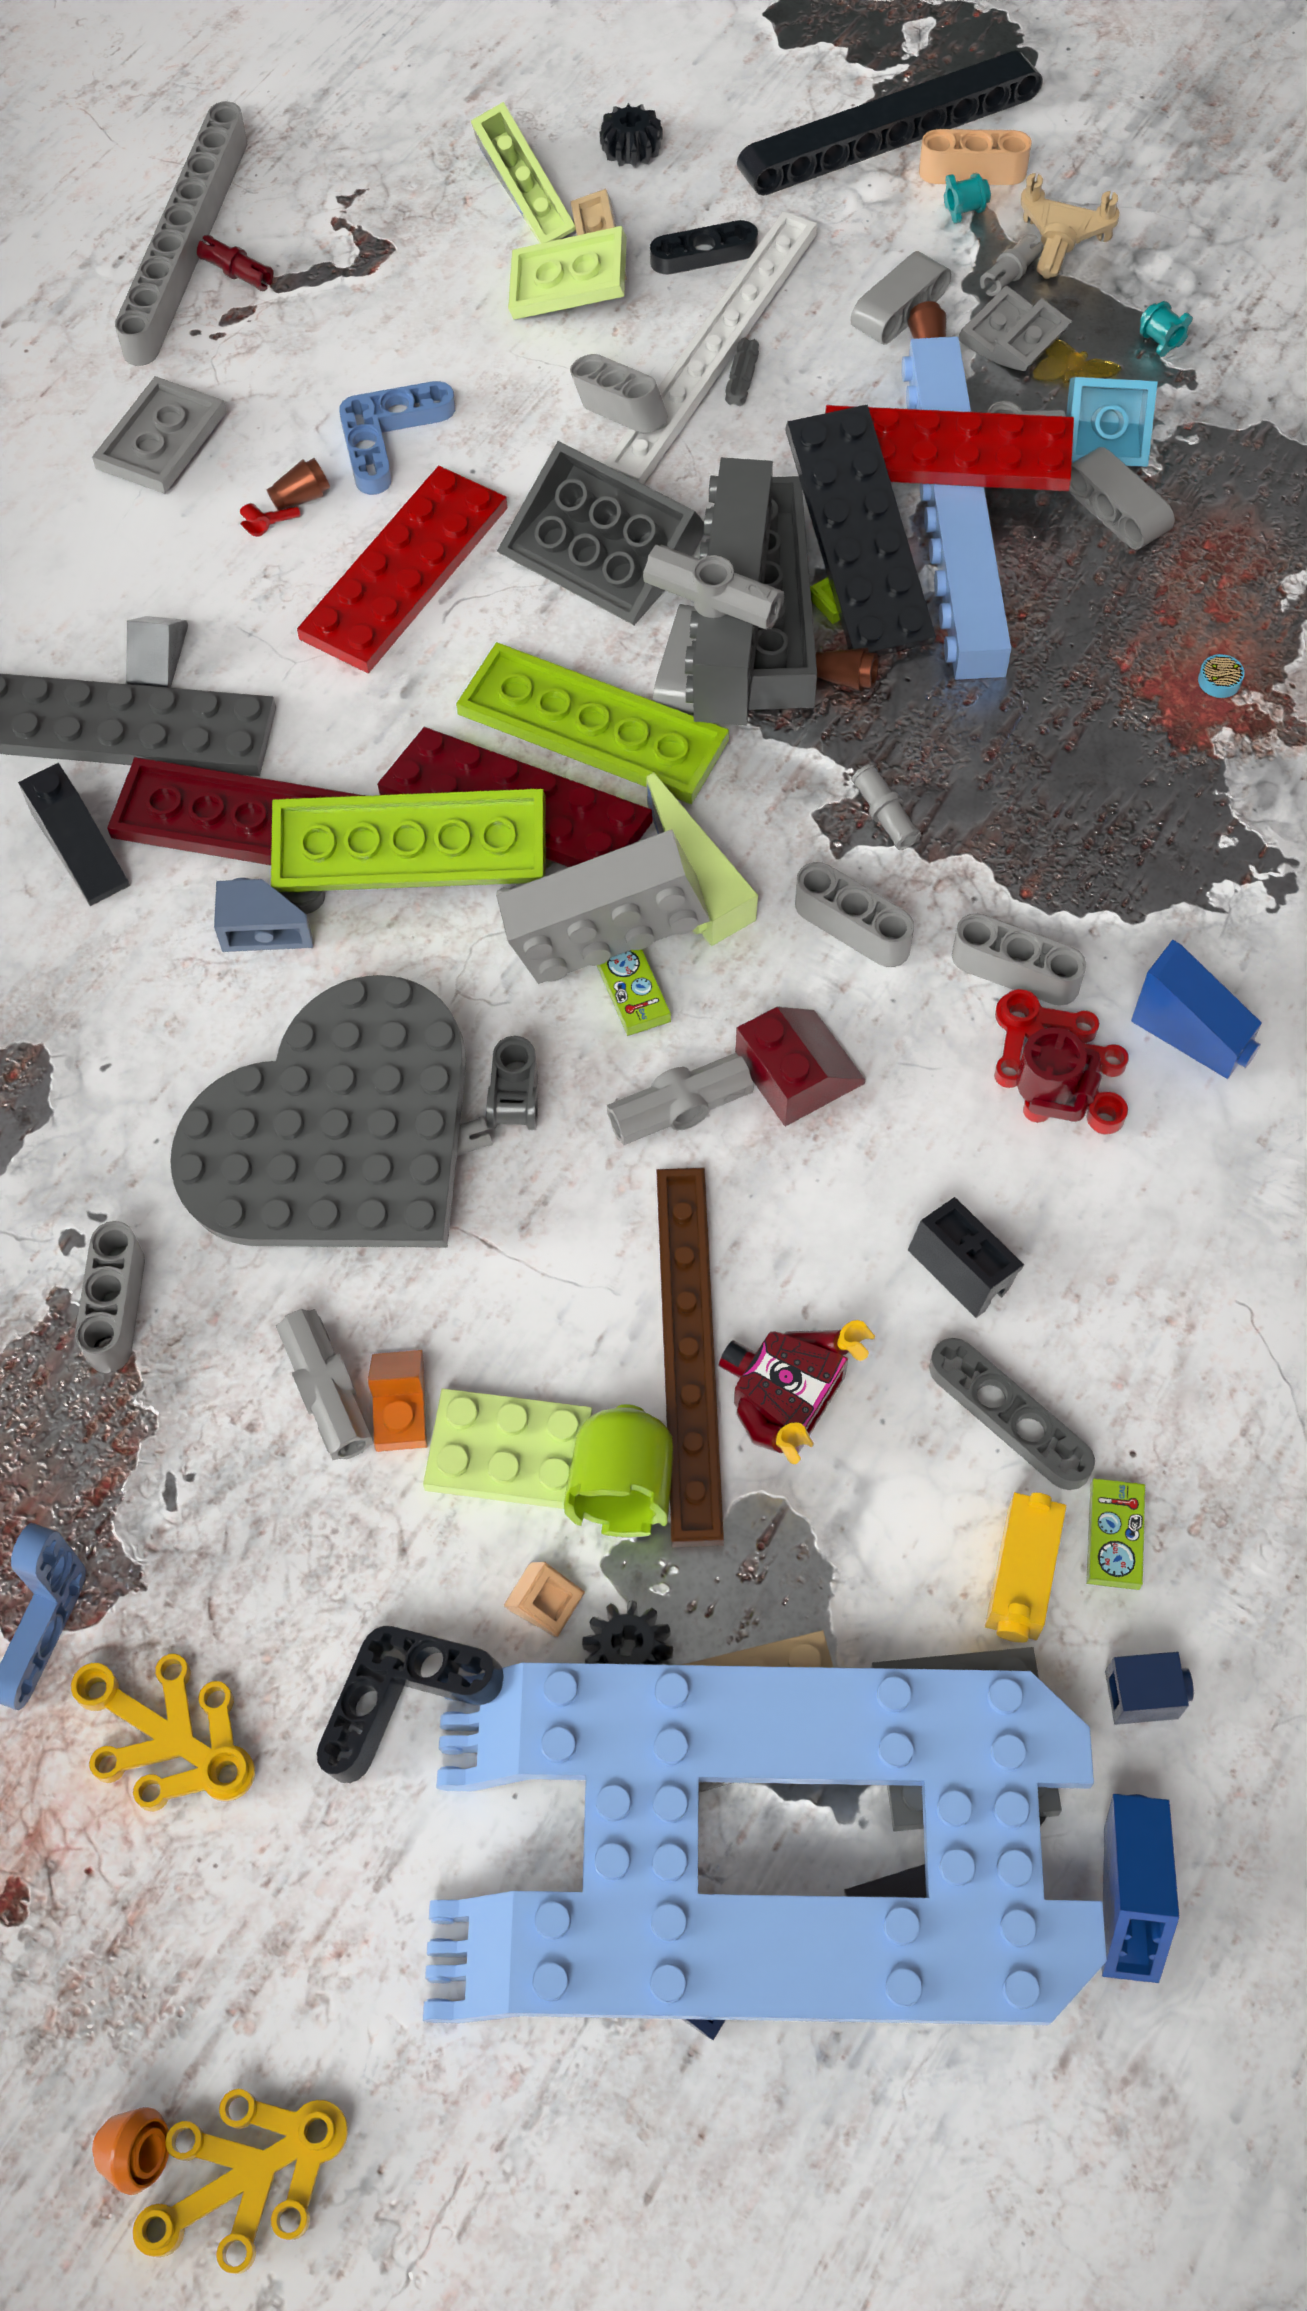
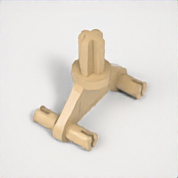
(1064, 224)

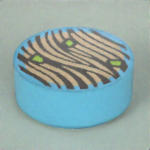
(1221, 676)

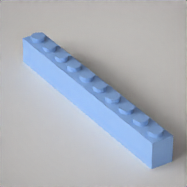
(960, 527)

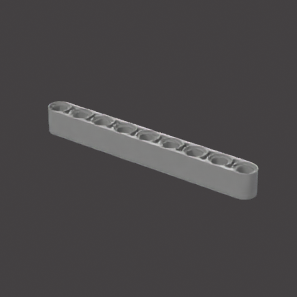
(173, 248)

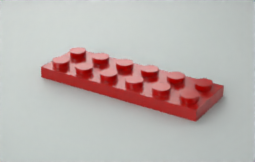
(974, 448)
(402, 569)

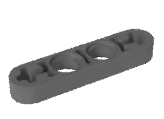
(1017, 1406)

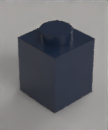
(1148, 1688)

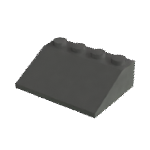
(595, 532)

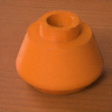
(131, 2149)

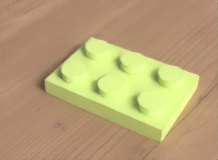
(567, 273)
(503, 1448)

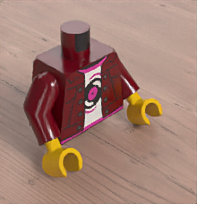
(791, 1382)

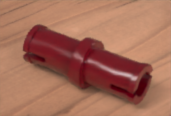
(235, 262)

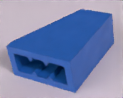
(1196, 1013)
(1138, 1888)

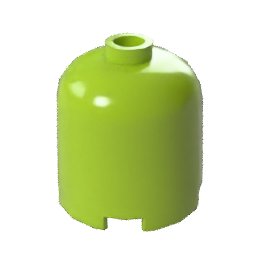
(621, 1472)

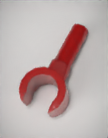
(258, 522)

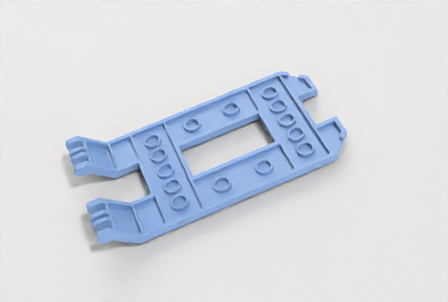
(657, 1949)

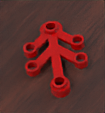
(1039, 1018)

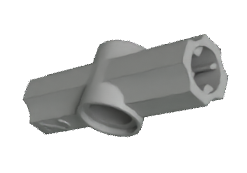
(713, 586)
(680, 1098)
(324, 1384)

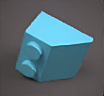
(1112, 416)

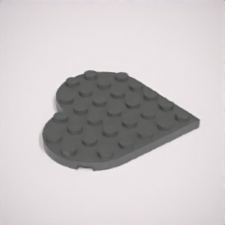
(340, 1133)

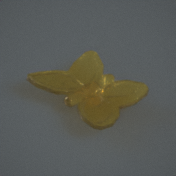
(1066, 364)

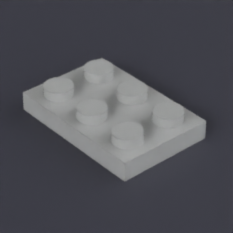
(159, 434)

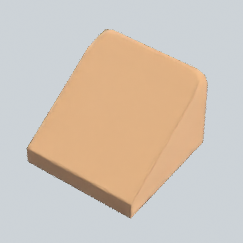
(544, 1598)

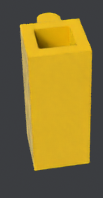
(1025, 1567)

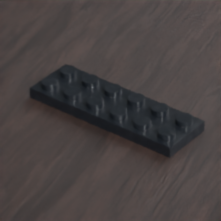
(860, 531)

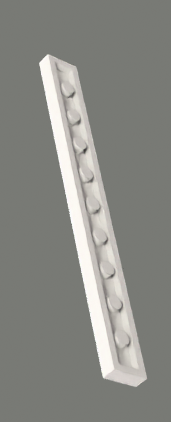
(716, 342)

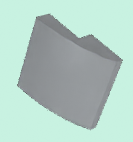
(1014, 330)

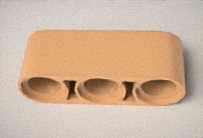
(994, 154)

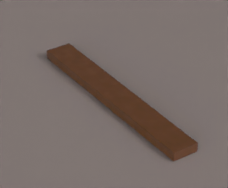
(689, 1358)

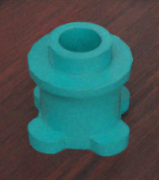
(966, 195)
(1164, 327)

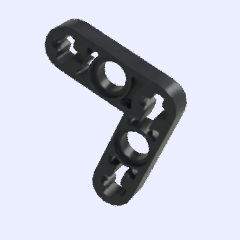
(388, 1679)

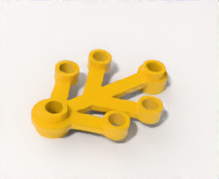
(171, 1737)
(251, 2175)

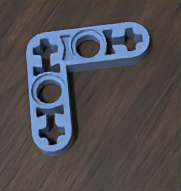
(378, 419)
(56, 1580)

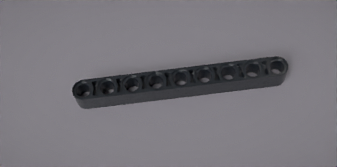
(888, 122)

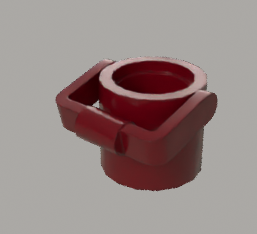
(1053, 1074)

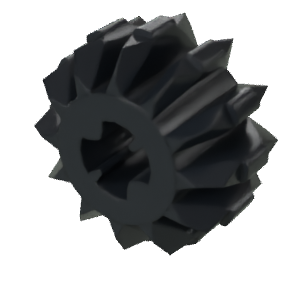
(631, 135)
(611, 1635)

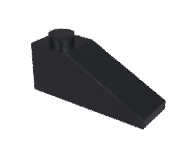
(73, 833)

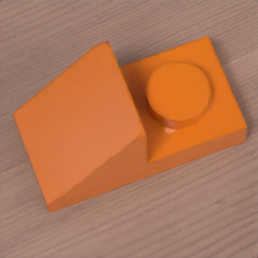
(398, 1400)

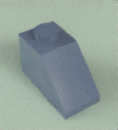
(257, 917)

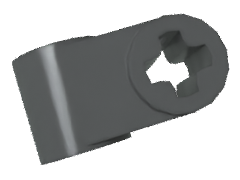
(513, 1092)

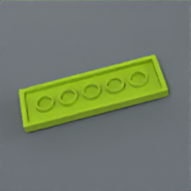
(592, 721)
(408, 840)

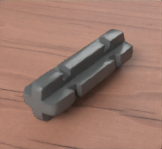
(742, 371)

